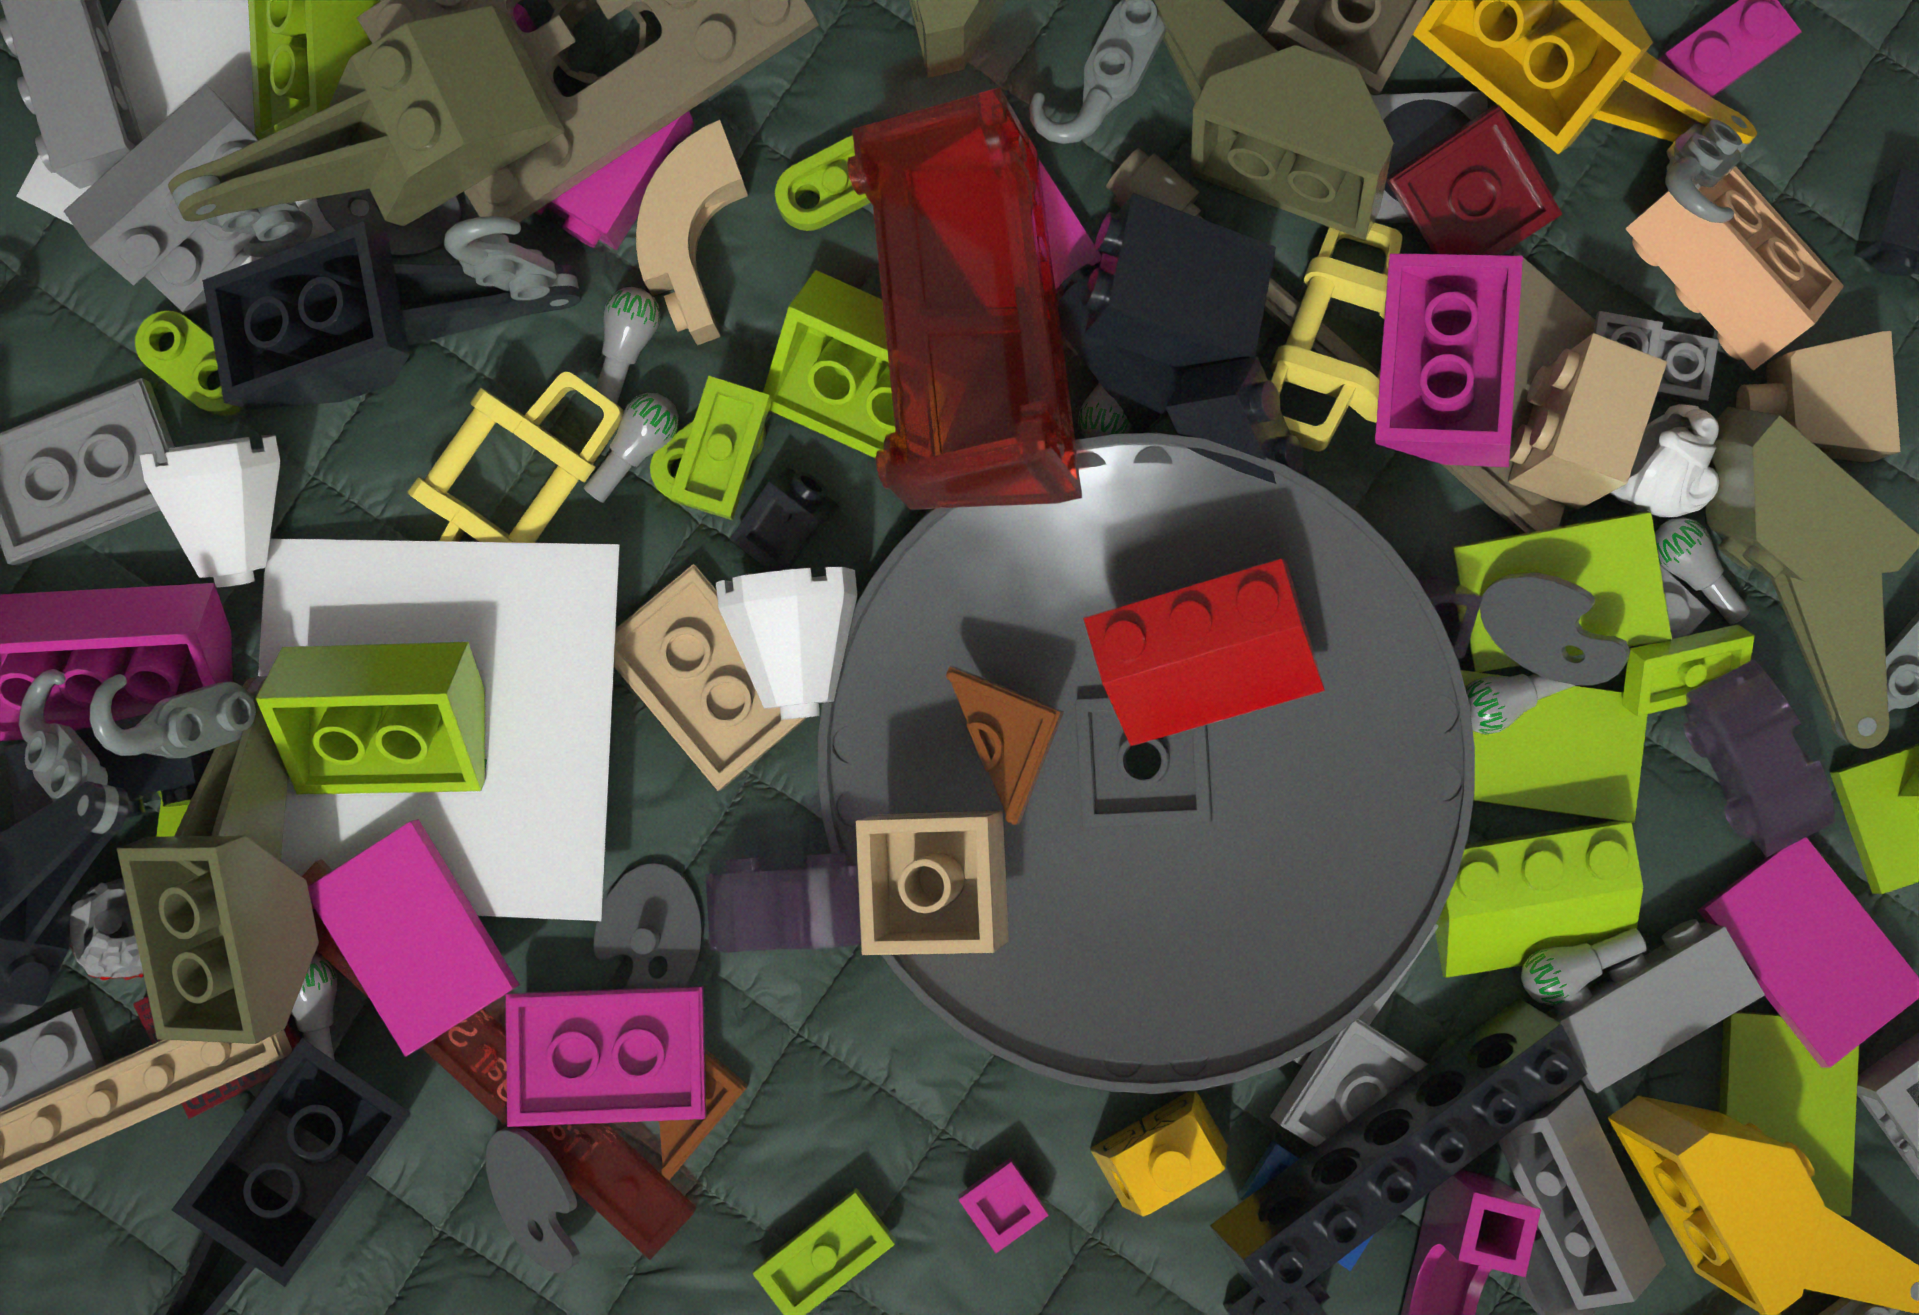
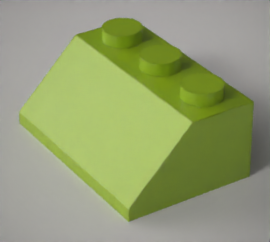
(300, 56)
(834, 365)
(377, 717)
(1539, 895)

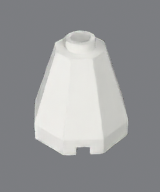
(218, 503)
(791, 633)

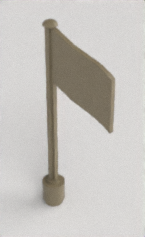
(1546, 327)

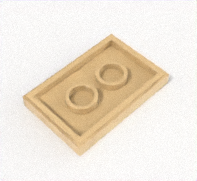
(694, 679)

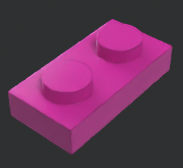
(1732, 44)

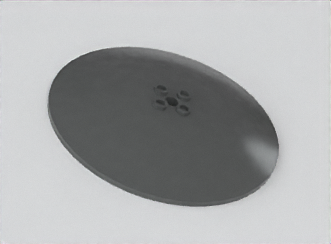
(1274, 856)

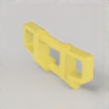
(1301, 366)
(570, 469)

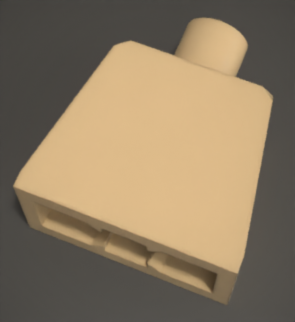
(1835, 396)

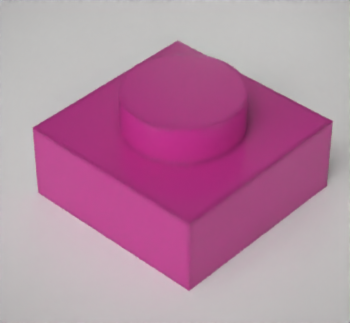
(1003, 1205)

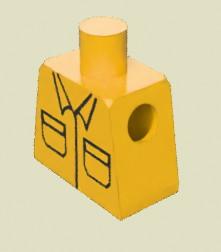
(1163, 1155)

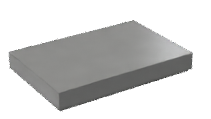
(78, 471)

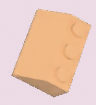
(1743, 274)

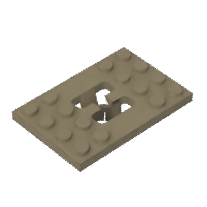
(696, 56)

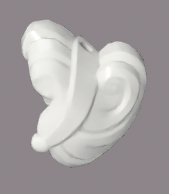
(1673, 464)

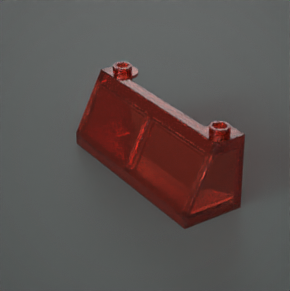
(967, 309)

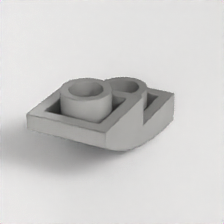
(1687, 356)

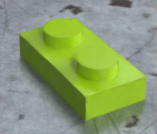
(720, 448)
(1667, 670)
(824, 1255)

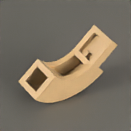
(676, 207)

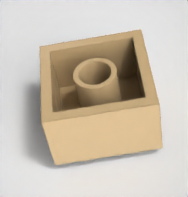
(1585, 421)
(932, 883)

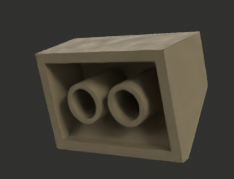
(1357, 31)

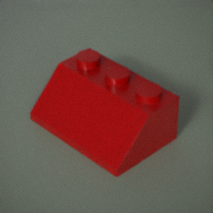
(1205, 652)

